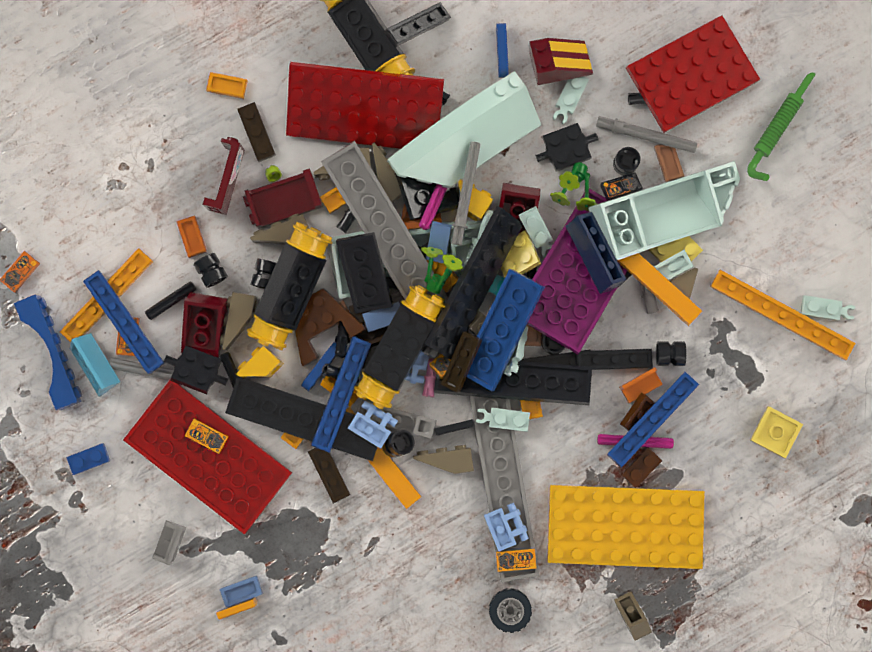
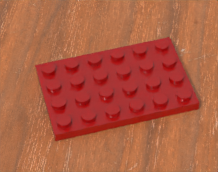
(692, 73)

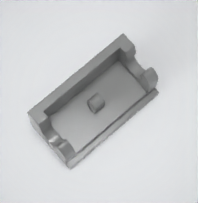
(169, 543)

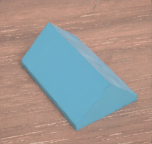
(94, 363)

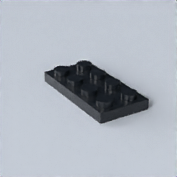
(364, 272)

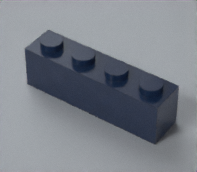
(595, 252)

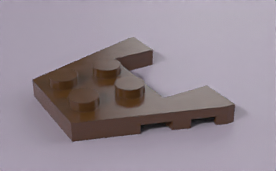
(320, 315)

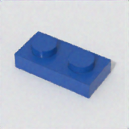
(88, 459)

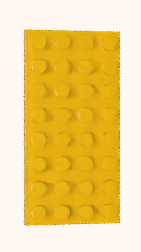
(626, 526)

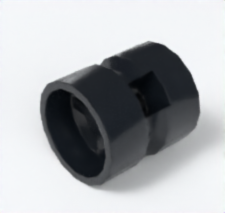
(626, 161)
(262, 267)
(210, 269)
(551, 346)
(670, 353)
(399, 443)

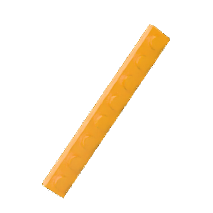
(782, 315)

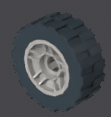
(506, 621)

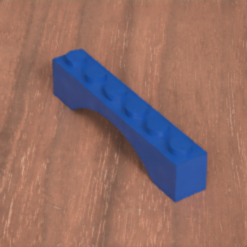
(62, 389)

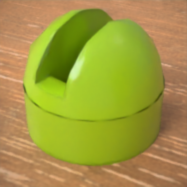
(273, 177)

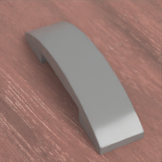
(407, 421)

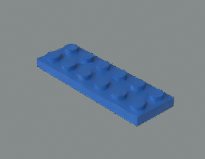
(504, 327)

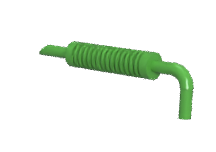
(777, 127)

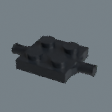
(566, 147)
(196, 370)

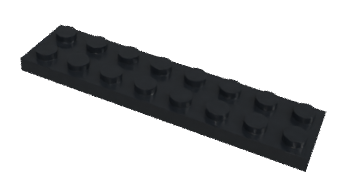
(474, 282)
(534, 383)
(292, 416)

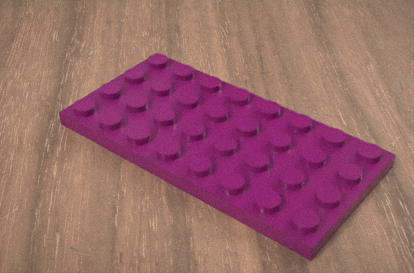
(570, 297)

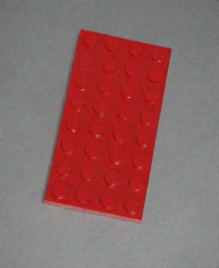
(360, 105)
(231, 483)

